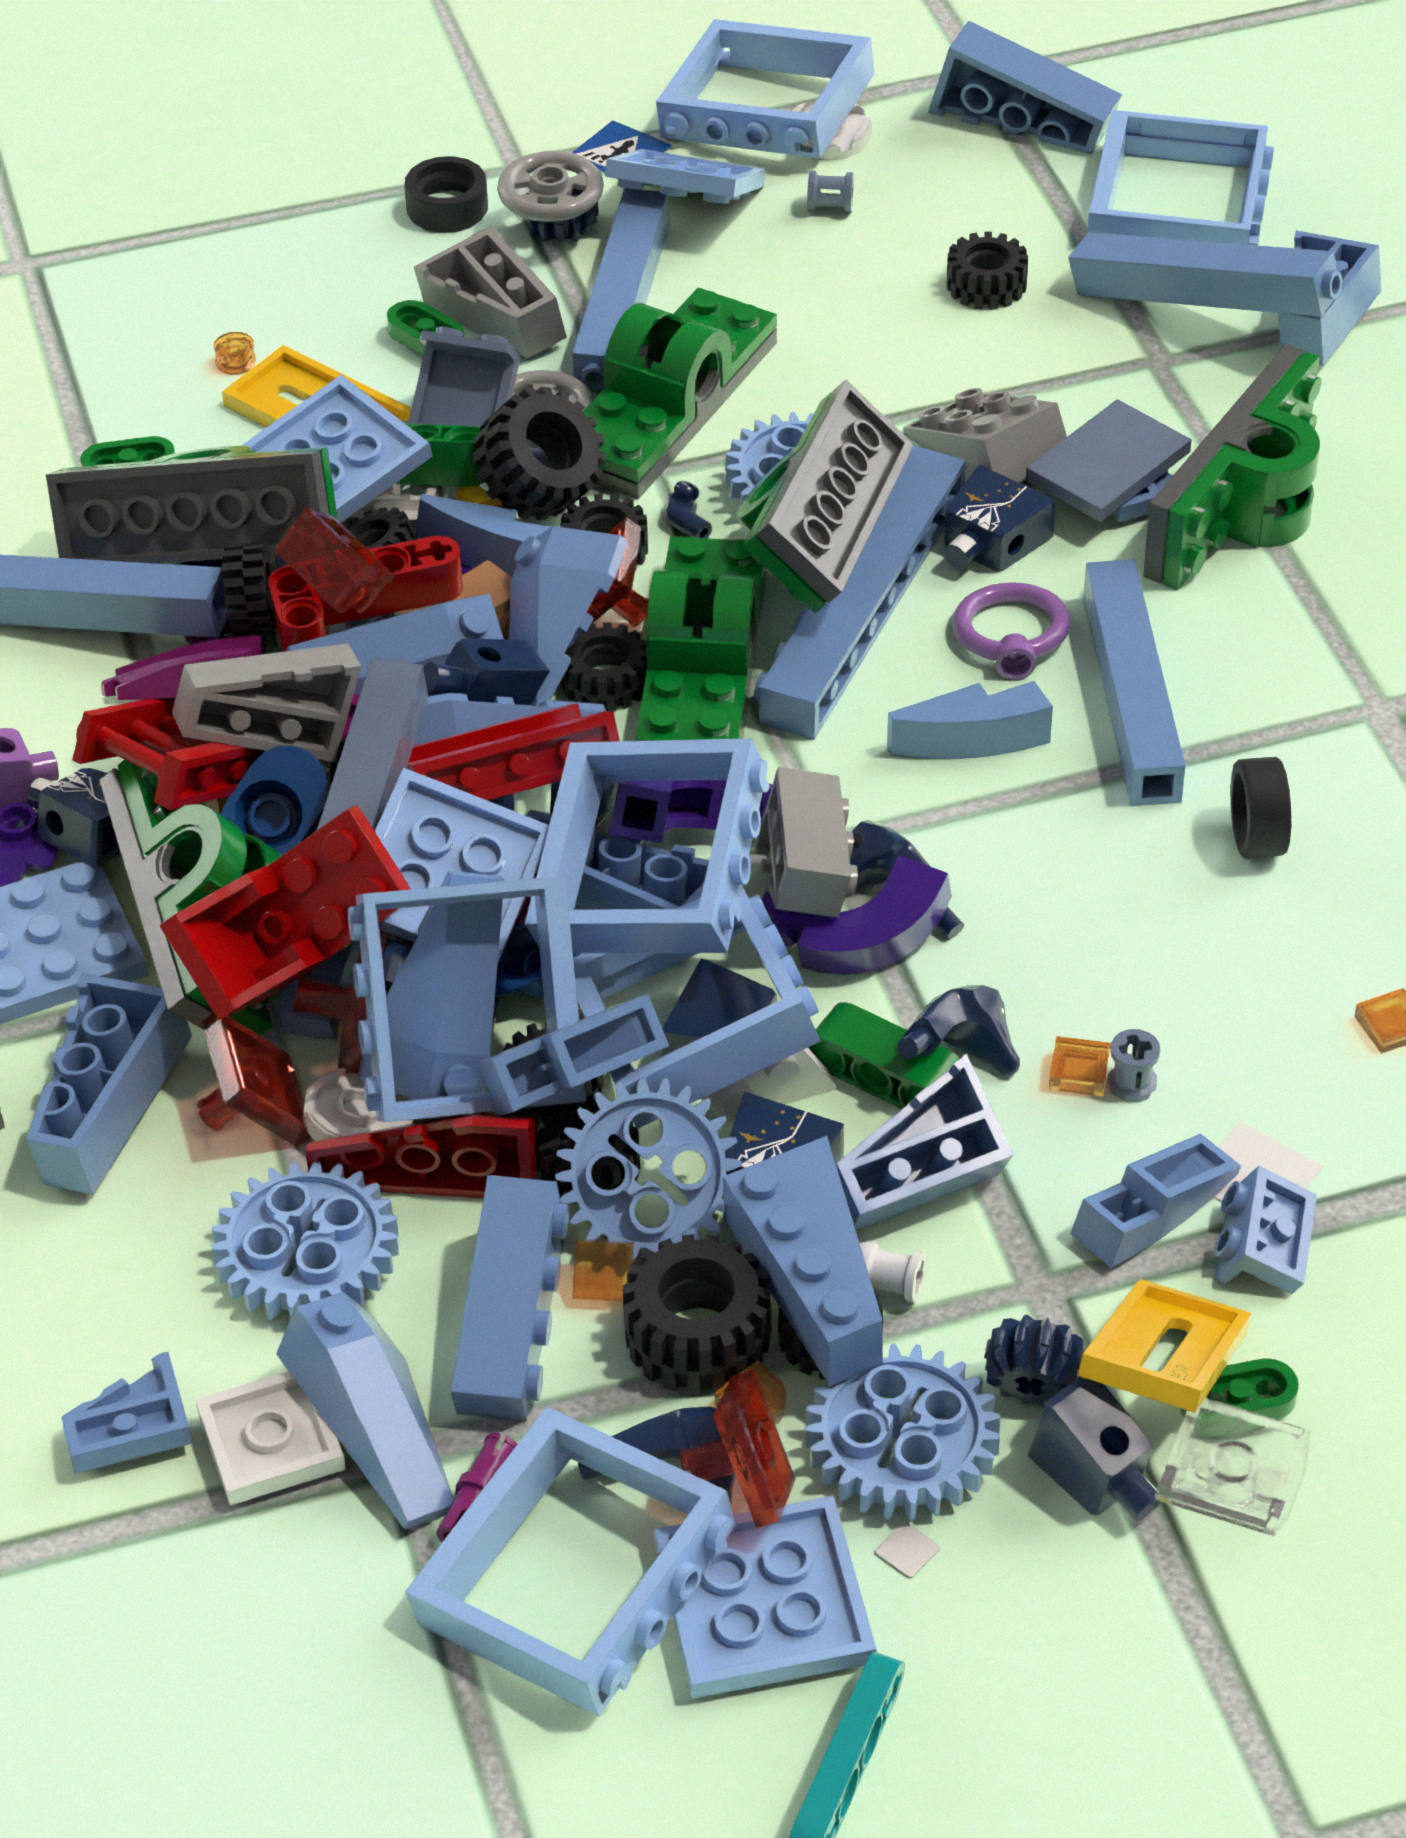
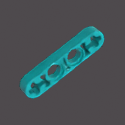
(850, 1748)

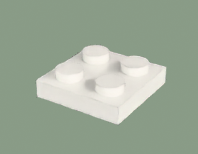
(267, 1437)

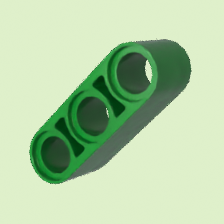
(451, 457)
(866, 1055)

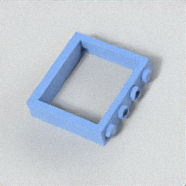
(768, 48)
(1182, 141)
(729, 865)
(369, 982)
(728, 1052)
(502, 1507)

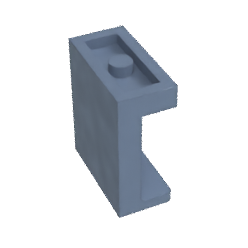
(462, 378)

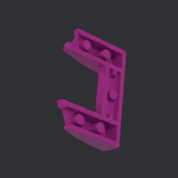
(161, 674)

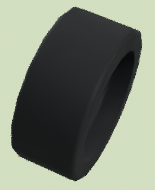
(443, 175)
(1260, 807)

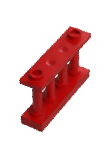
(149, 737)
(511, 753)

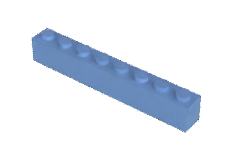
(832, 644)

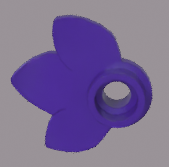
(21, 844)

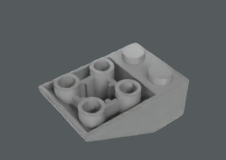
(990, 430)

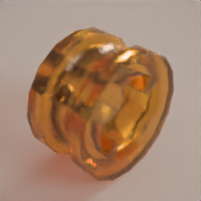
(234, 353)

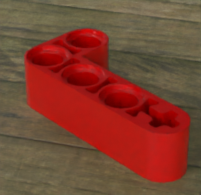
(424, 572)

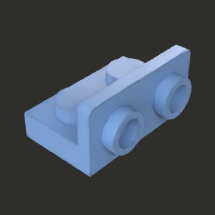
(1266, 1230)

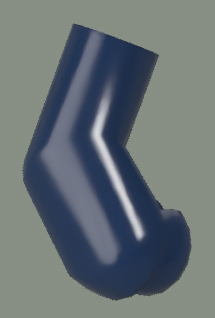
(682, 511)

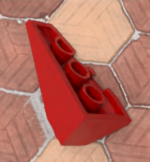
(437, 1155)

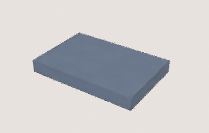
(1108, 460)

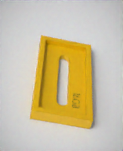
(289, 371)
(1136, 1329)

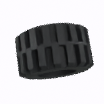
(560, 432)
(691, 1277)

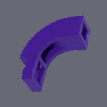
(651, 807)
(873, 933)

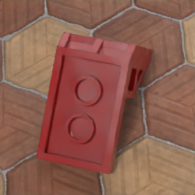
(284, 916)

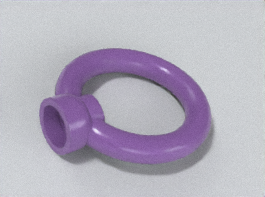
(1010, 664)

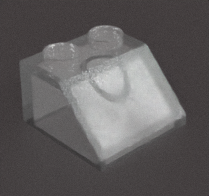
(1236, 1467)

